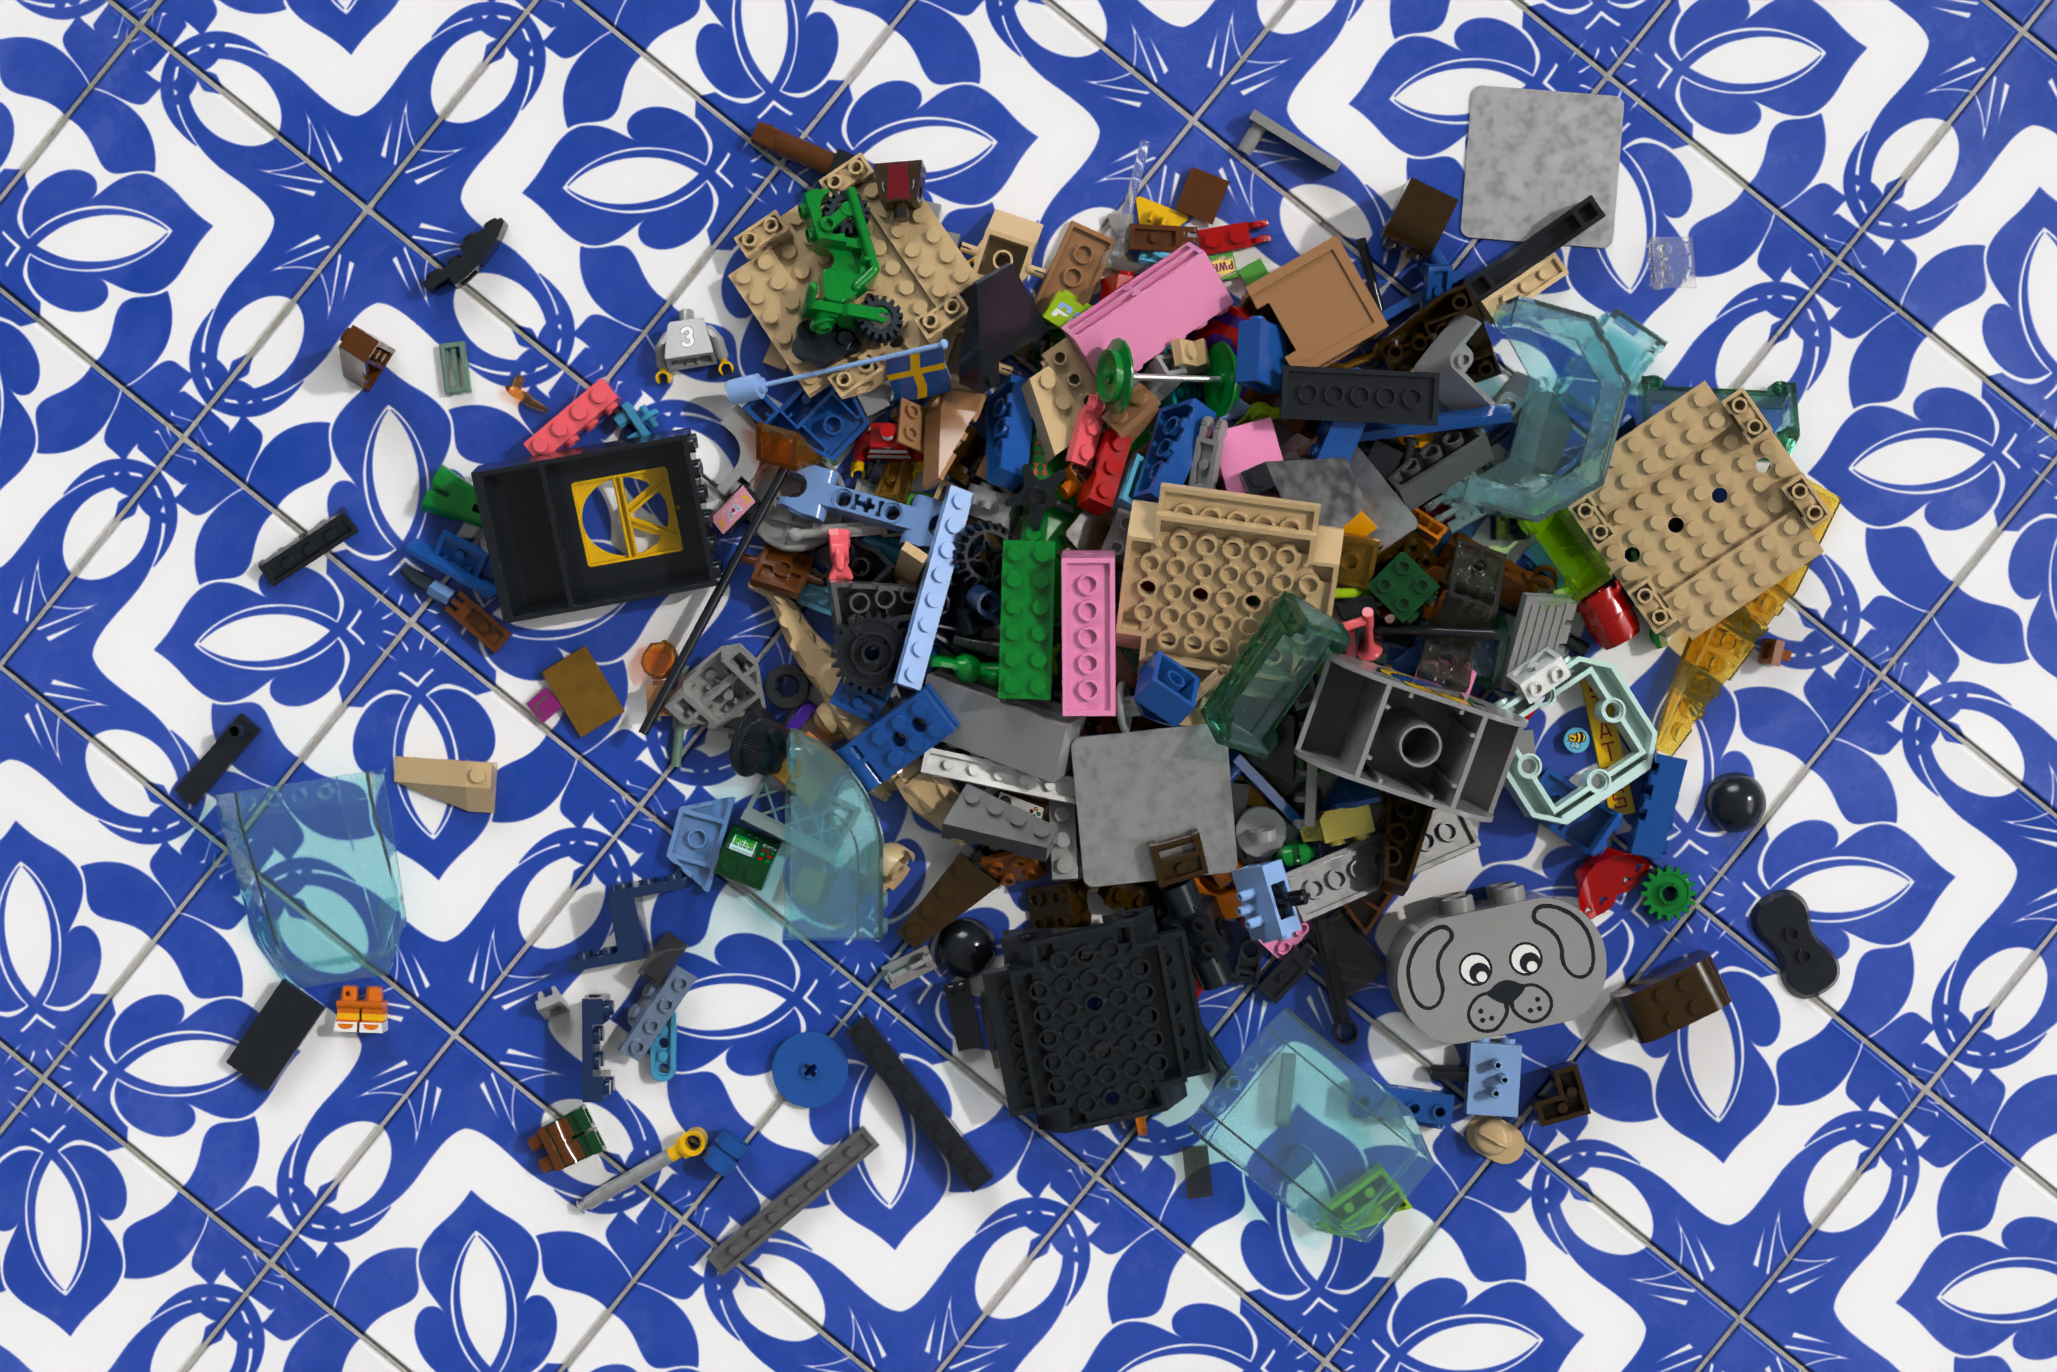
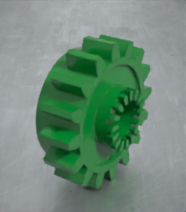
(1654, 889)

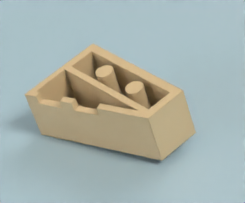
(1052, 411)

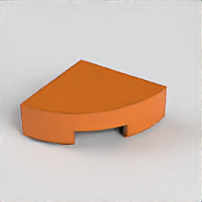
(1141, 1126)

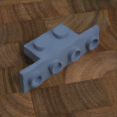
(654, 1011)

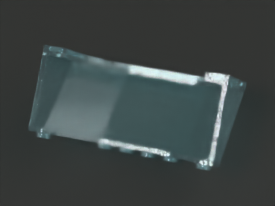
(1565, 418)

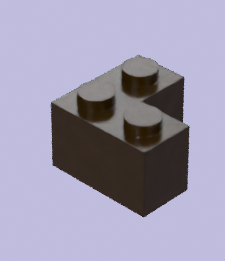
(1566, 1101)

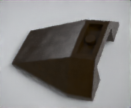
(1413, 337)

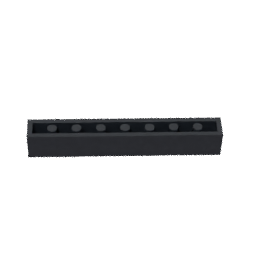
(920, 1102)

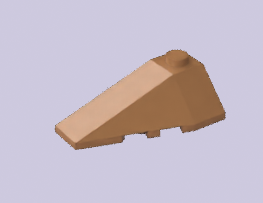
(945, 430)

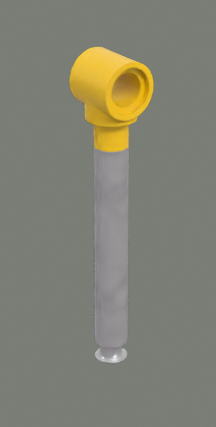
(647, 1168)

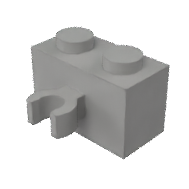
(991, 506)

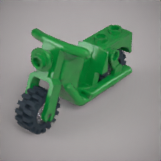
(852, 271)

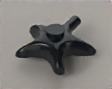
(1039, 496)

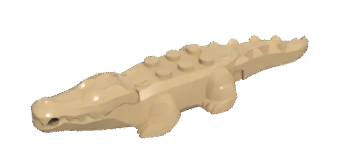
(923, 793)

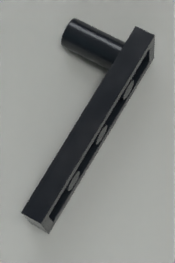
(218, 759)

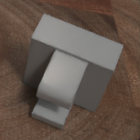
(551, 1005)

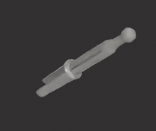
(856, 530)

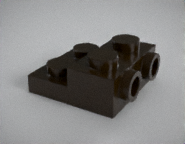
(1128, 895)

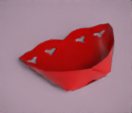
(1603, 878)

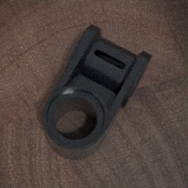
(1247, 963)

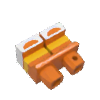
(361, 1015)

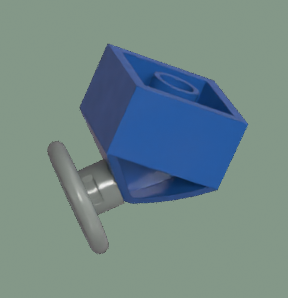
(1162, 693)

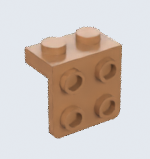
(1137, 416)

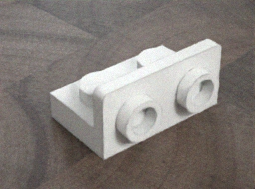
(1539, 674)

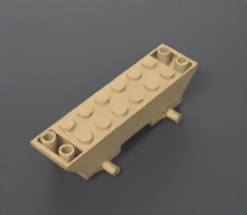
(1005, 241)

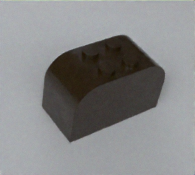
(1417, 220)
(1671, 997)

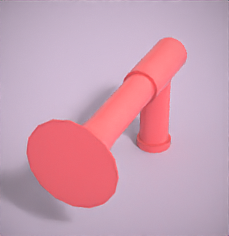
(1368, 648)

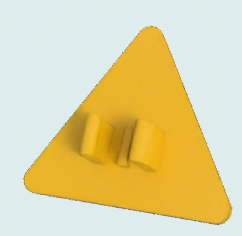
(1157, 214)

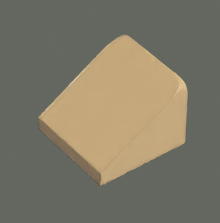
(775, 359)

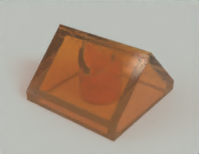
(783, 448)

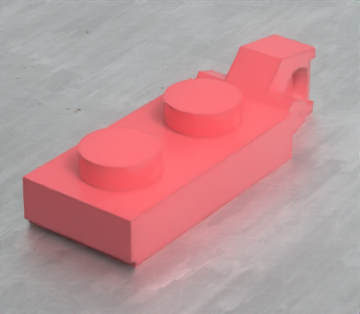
(1086, 432)

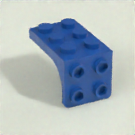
(1588, 831)

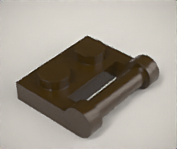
(1180, 865)

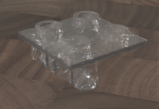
(1671, 262)

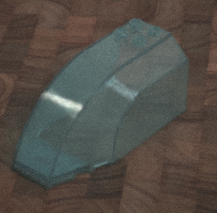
(830, 849)

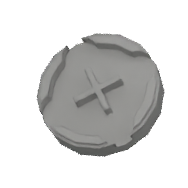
(1260, 831)

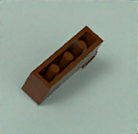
(1515, 579)

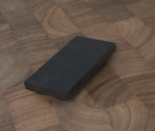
(276, 1034)

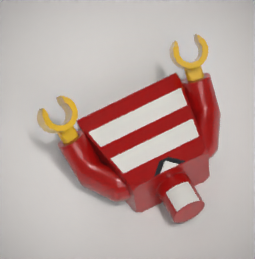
(882, 443)

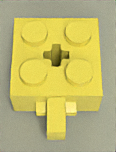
(1339, 824)

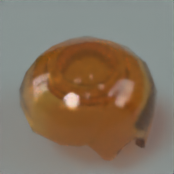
(659, 659)

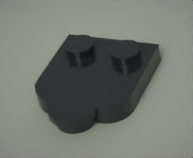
(826, 348)

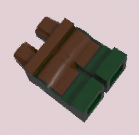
(560, 1145)

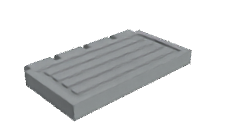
(1537, 625)

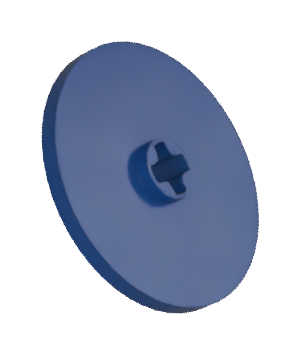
(790, 1068)

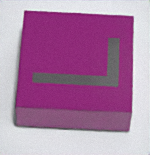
(544, 705)

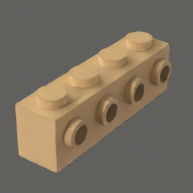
(1071, 372)

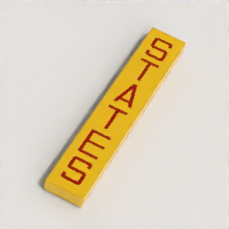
(1607, 748)

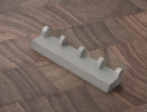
(1310, 793)

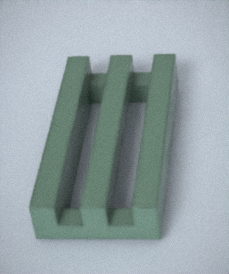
(465, 367)

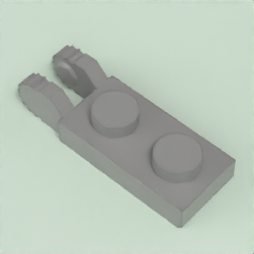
(1208, 453)

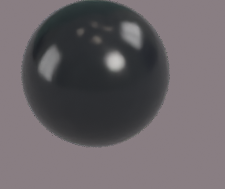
(1735, 802)
(966, 947)

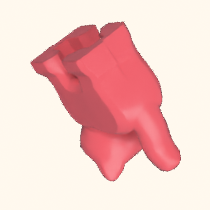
(839, 554)

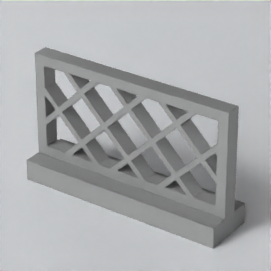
(761, 820)

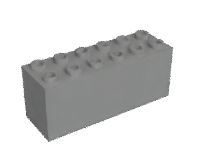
(1010, 732)

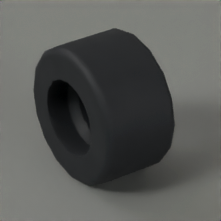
(773, 694)

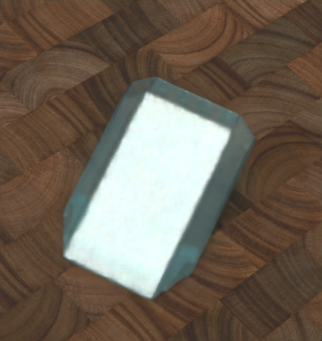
(318, 875)
(1315, 1131)

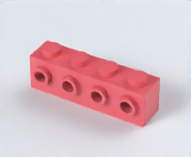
(575, 419)

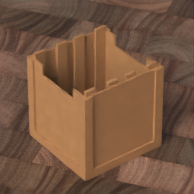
(1318, 305)

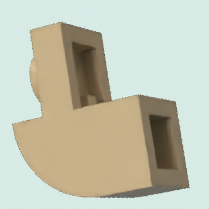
(1190, 355)

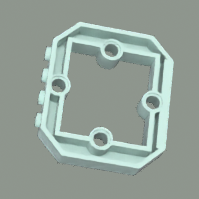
(1629, 721)

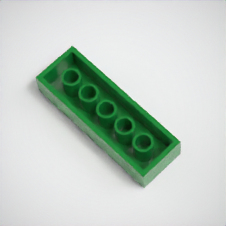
(1027, 619)

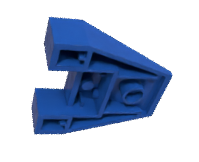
(822, 420)

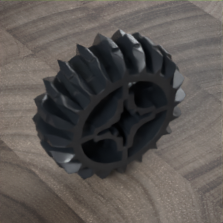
(987, 565)

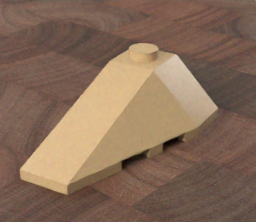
(456, 782)

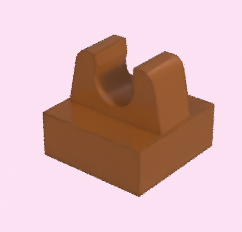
(1773, 652)

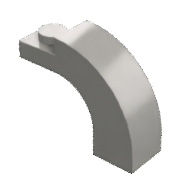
(1160, 365)
(744, 430)

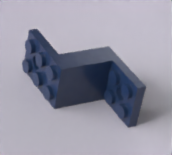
(628, 922)

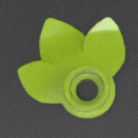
(1259, 411)

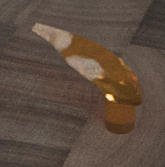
(522, 396)

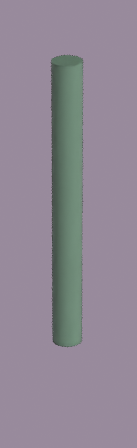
(678, 732)

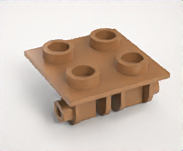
(910, 424)

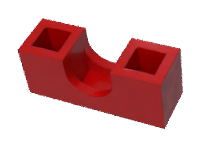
(1101, 488)

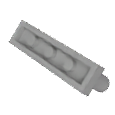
(1262, 123)

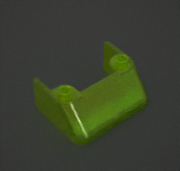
(1570, 552)

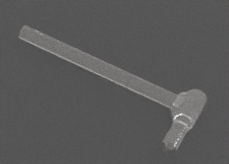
(1115, 258)

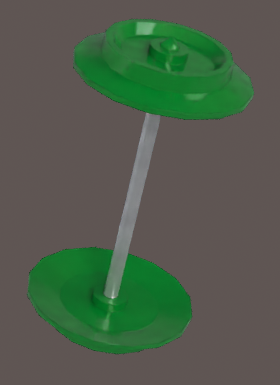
(1116, 377)

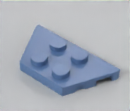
(700, 838)

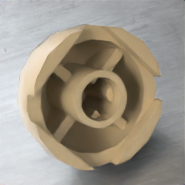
(895, 864)

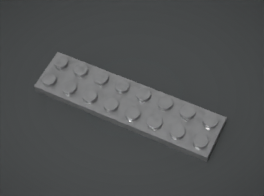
(1355, 869)

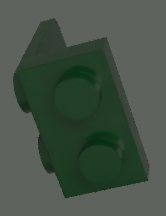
(1404, 588)

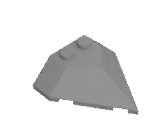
(719, 690)

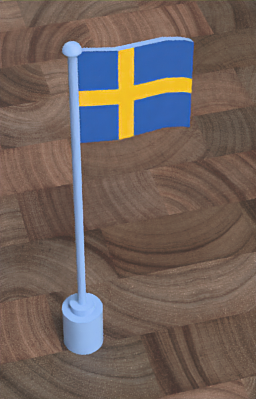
(911, 374)

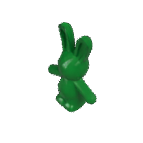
(969, 668)

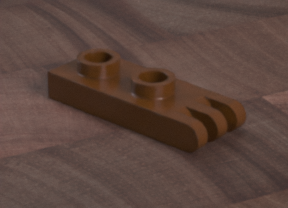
(1159, 237)
(479, 622)

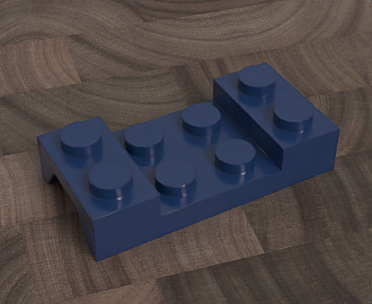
(596, 1083)

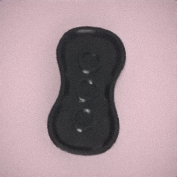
(1804, 960)

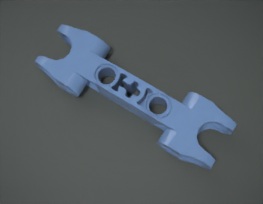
(824, 496)

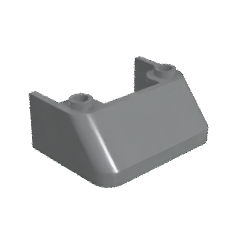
(1452, 359)

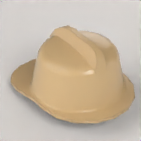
(1495, 1139)

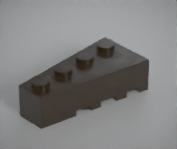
(1401, 841)
(953, 894)

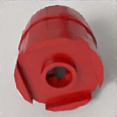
(1609, 615)

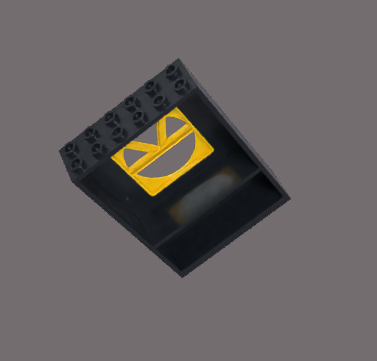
(538, 535)

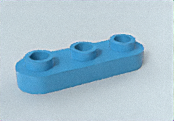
(667, 1055)

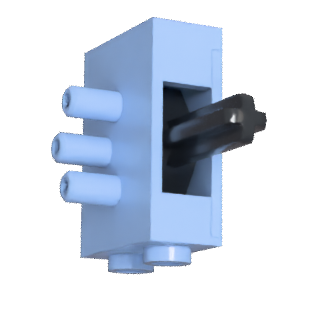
(1268, 901)
(1489, 1077)

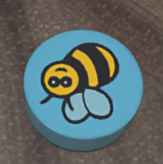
(1576, 740)

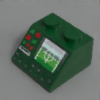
(747, 857)

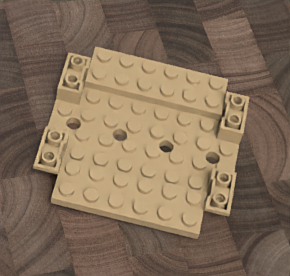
(917, 270)
(1724, 548)
(1232, 550)

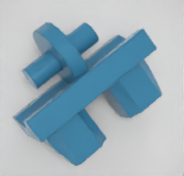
(630, 415)

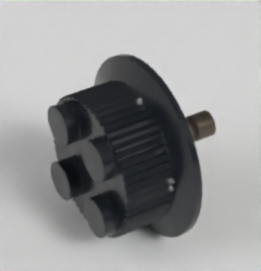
(758, 744)

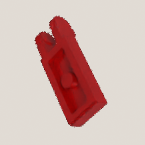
(1231, 237)

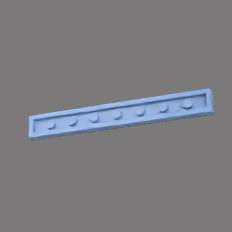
(933, 589)

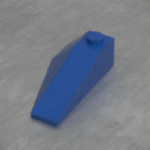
(1348, 794)

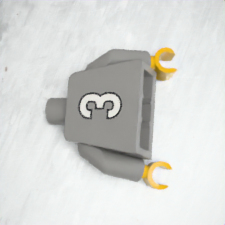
(689, 345)

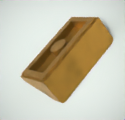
(896, 481)

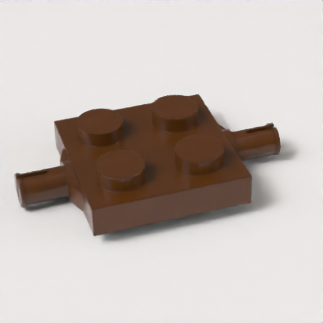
(783, 571)

